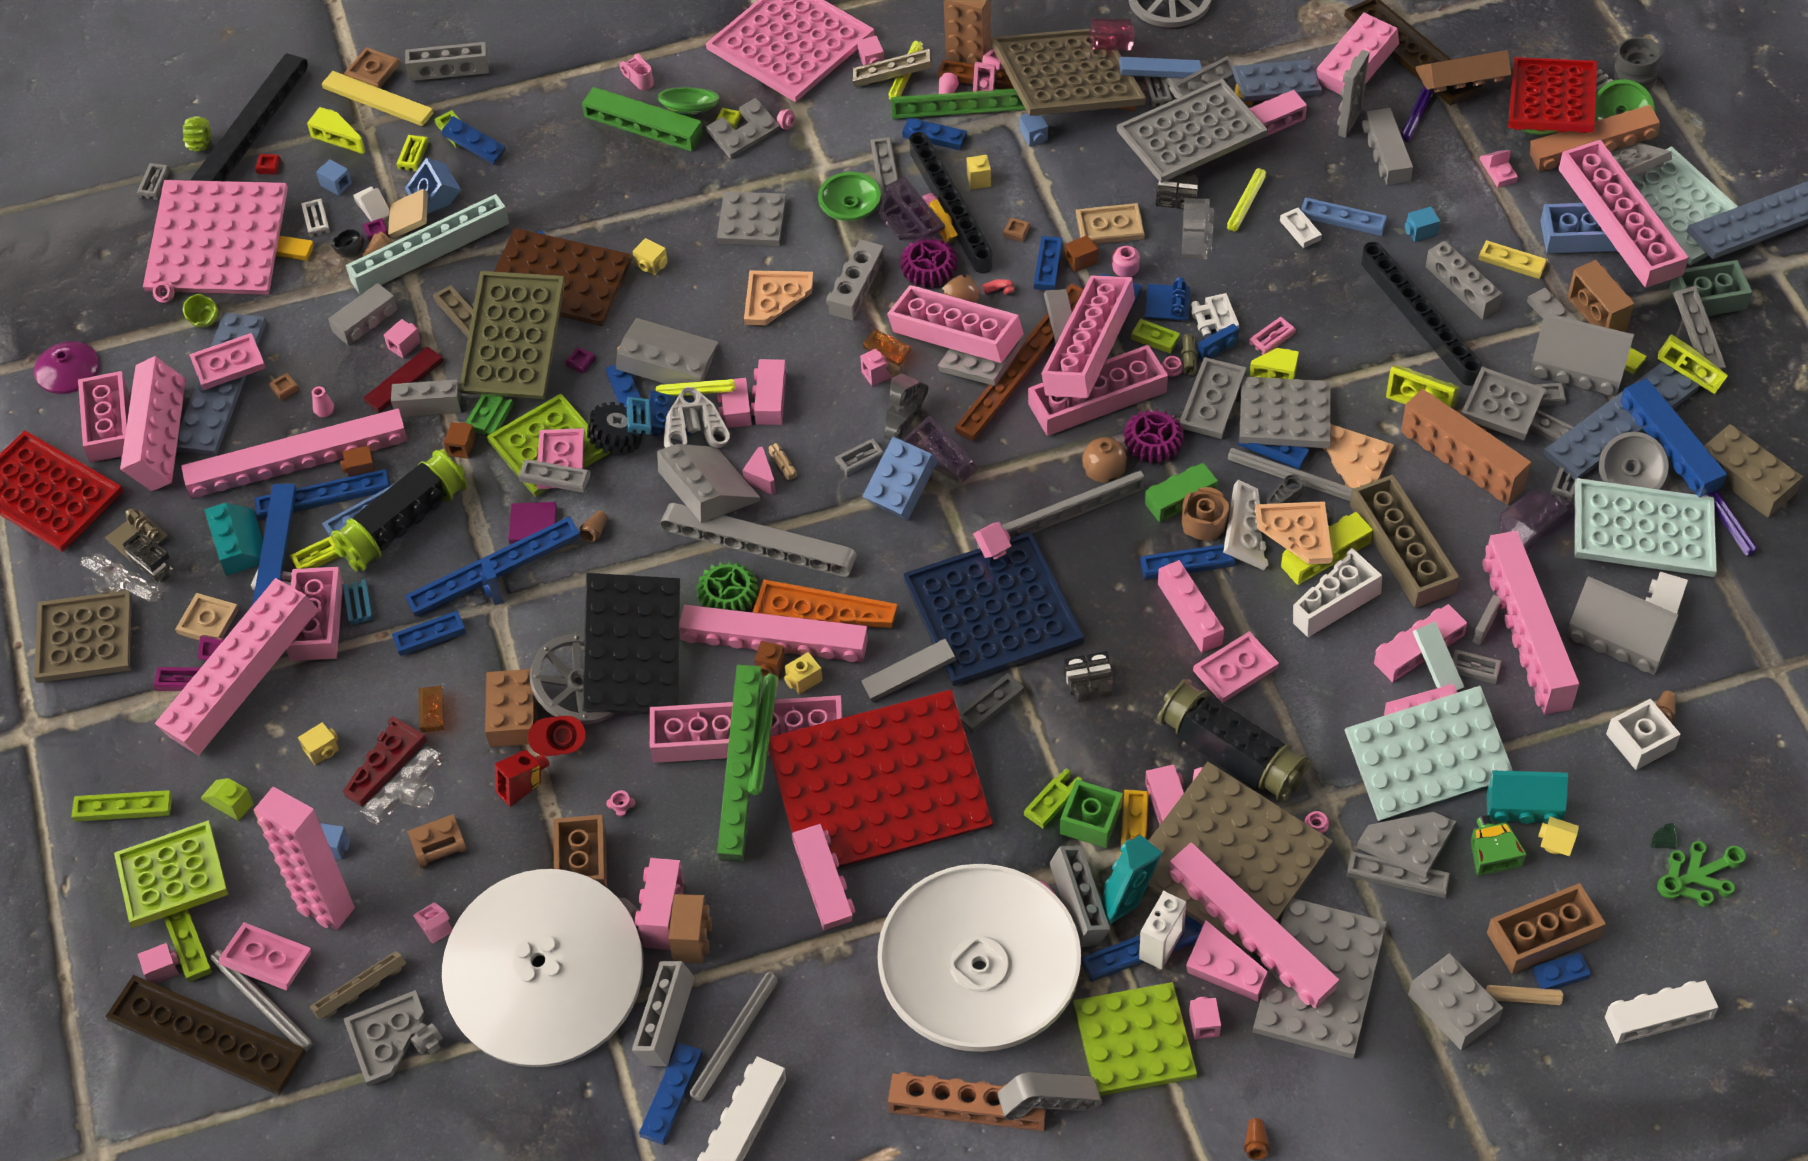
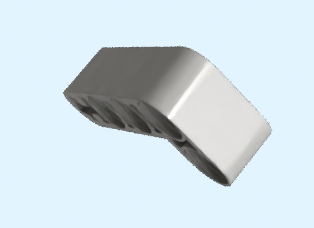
(1048, 1092)

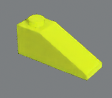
(333, 129)
(1691, 364)

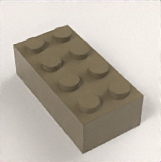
(1753, 471)

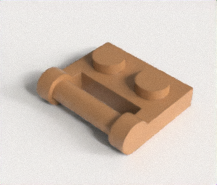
(435, 835)

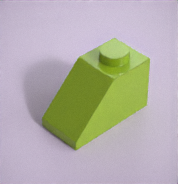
(229, 798)

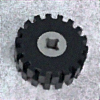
(609, 429)

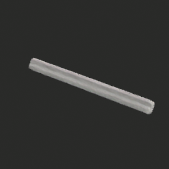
(1280, 470)
(264, 1004)
(733, 1037)

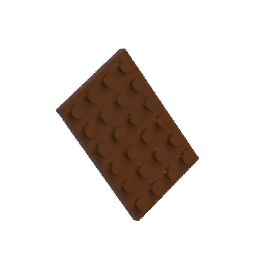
(590, 271)

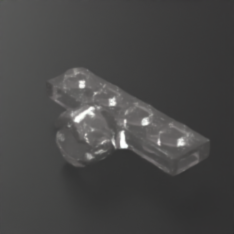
(114, 577)
(405, 788)

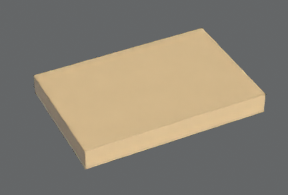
(1111, 223)

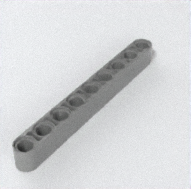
(761, 541)

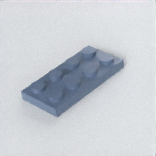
(1272, 79)

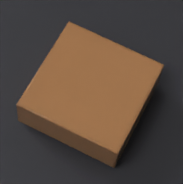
(1016, 229)
(284, 386)

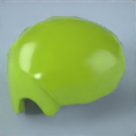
(200, 310)

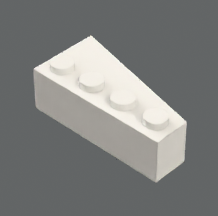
(1337, 594)

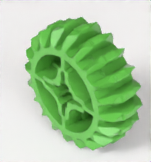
(723, 582)

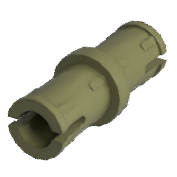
(1189, 354)

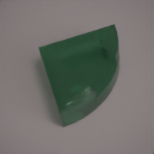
(1665, 837)

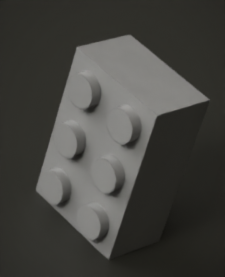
(1455, 1001)

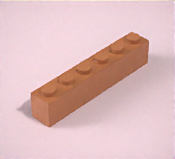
(1613, 131)

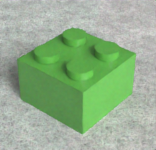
(1091, 813)

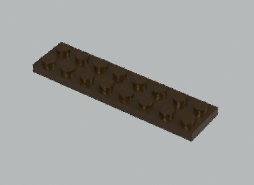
(1412, 48)
(206, 1034)

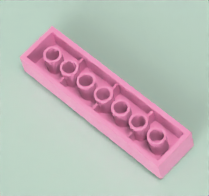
(1623, 213)
(1088, 337)
(1530, 623)
(237, 666)
(704, 729)
(304, 858)

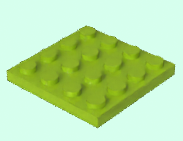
(521, 437)
(170, 874)
(1134, 1039)

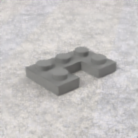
(759, 127)

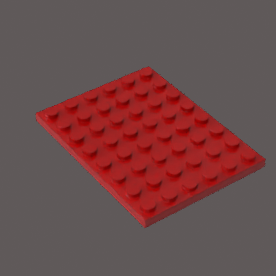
(882, 778)

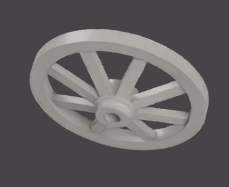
(1149, 17)
(570, 680)

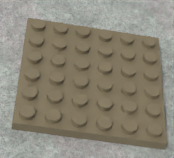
(1064, 73)
(1242, 835)

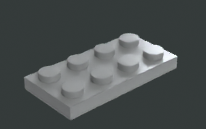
(1353, 93)
(1212, 397)

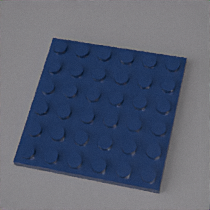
(993, 609)

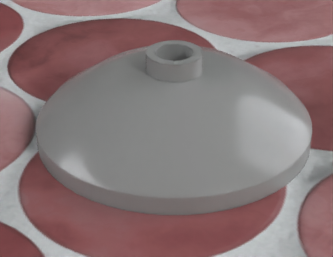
(1640, 451)

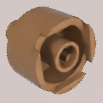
(1205, 514)

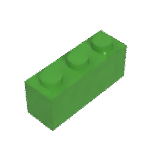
(1168, 497)

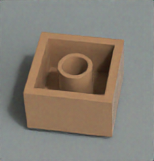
(689, 928)

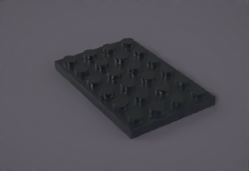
(630, 643)

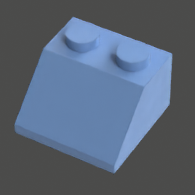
(437, 181)

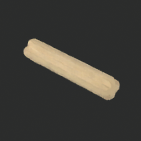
(1525, 994)

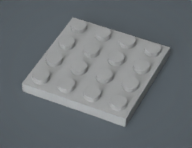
(1285, 412)

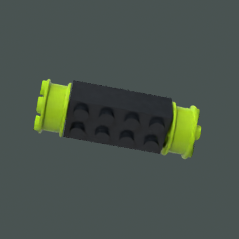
(398, 509)

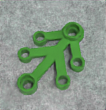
(1699, 875)

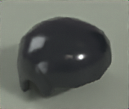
(348, 243)

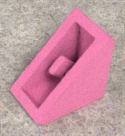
(758, 472)

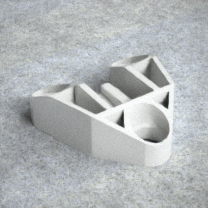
(709, 419)

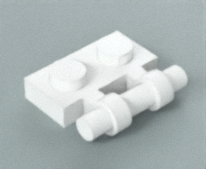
(1220, 313)

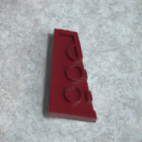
(389, 755)

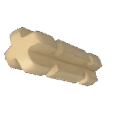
(782, 461)

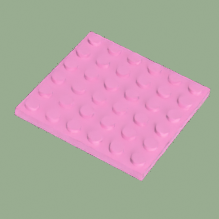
(789, 43)
(216, 236)

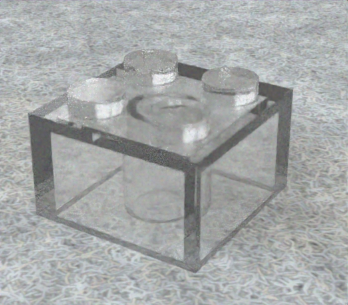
(1197, 228)

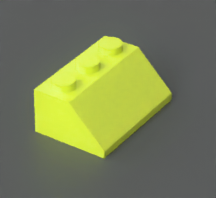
(1406, 383)

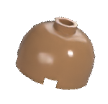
(962, 288)
(1104, 459)

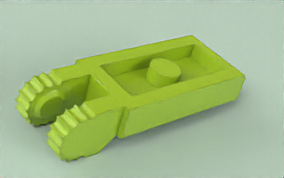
(1050, 800)

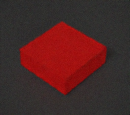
(268, 164)

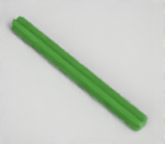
(762, 734)

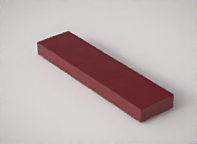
(410, 372)

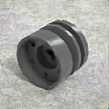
(1638, 61)

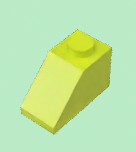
(1275, 364)

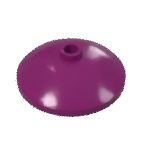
(62, 366)

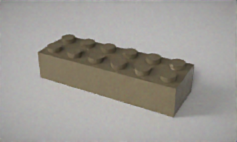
(1405, 541)

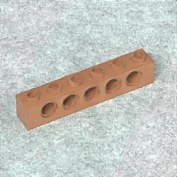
(953, 1107)

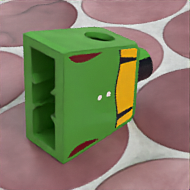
(1495, 847)

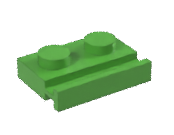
(489, 414)

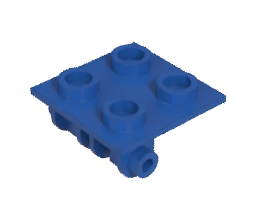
(1168, 301)
(659, 408)

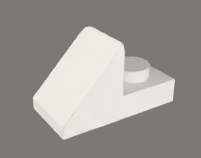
(372, 204)

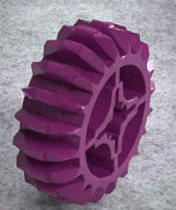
(928, 262)
(1156, 429)

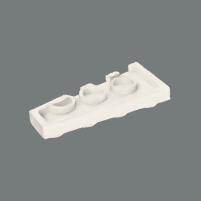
(1242, 536)

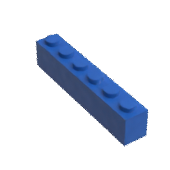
(1680, 444)

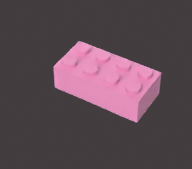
(1366, 34)
(104, 415)
(321, 634)

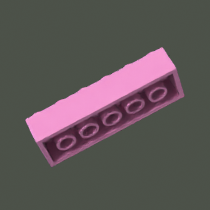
(955, 323)
(1120, 384)
(153, 424)

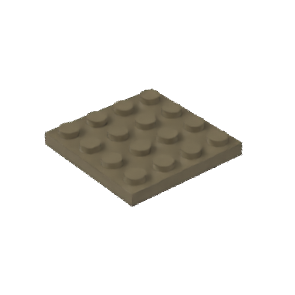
(83, 636)

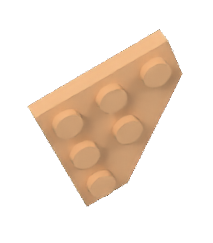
(774, 293)
(1357, 456)
(1298, 528)

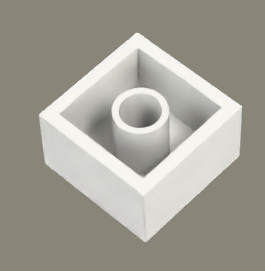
(1643, 734)

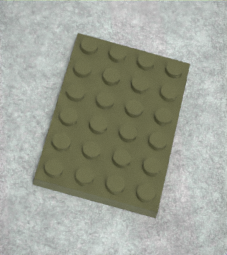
(512, 335)

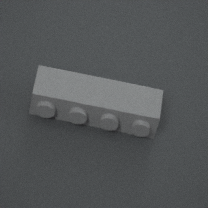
(1387, 146)
(1080, 894)
(663, 1013)

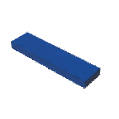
(1192, 559)

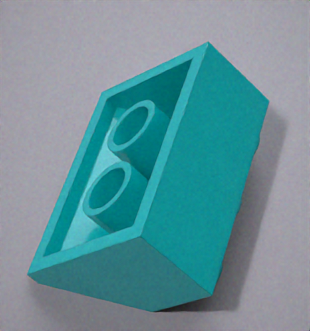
(235, 536)
(1526, 796)
(1130, 877)

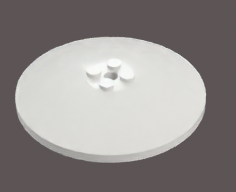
(969, 918)
(550, 1010)

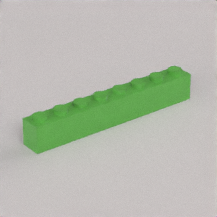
(739, 760)

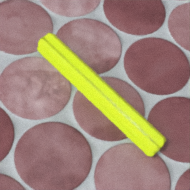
(901, 81)
(1246, 200)
(704, 387)

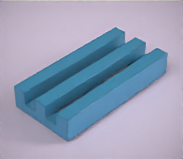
(638, 426)
(354, 588)

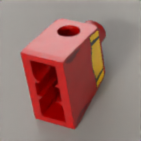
(518, 775)

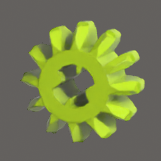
(197, 134)

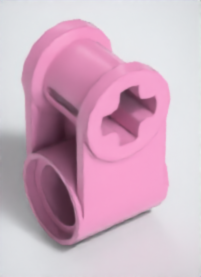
(638, 72)

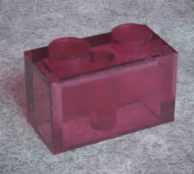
(1111, 34)

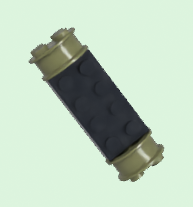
(1233, 741)

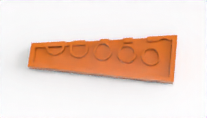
(823, 605)

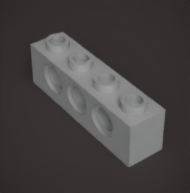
(447, 61)
(855, 279)
(1463, 280)

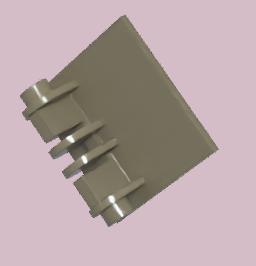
(135, 521)

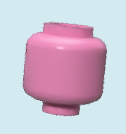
(1126, 261)

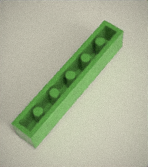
(642, 119)

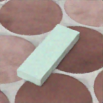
(1437, 656)

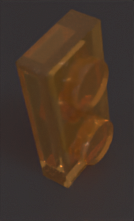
(891, 348)
(431, 709)

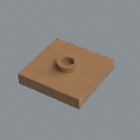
(373, 67)

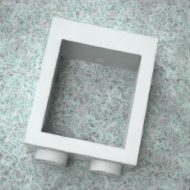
(1162, 932)

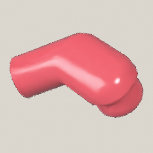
(1006, 285)

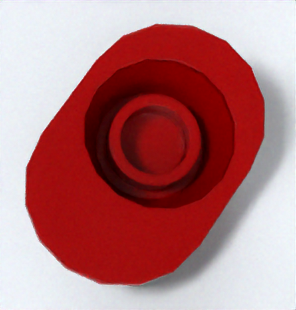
(556, 735)

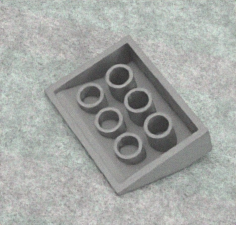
(664, 353)
(1581, 354)
(704, 480)
(1621, 625)

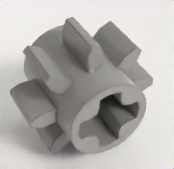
(426, 1038)

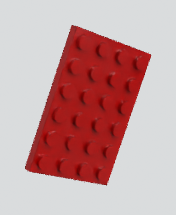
(1553, 95)
(50, 491)

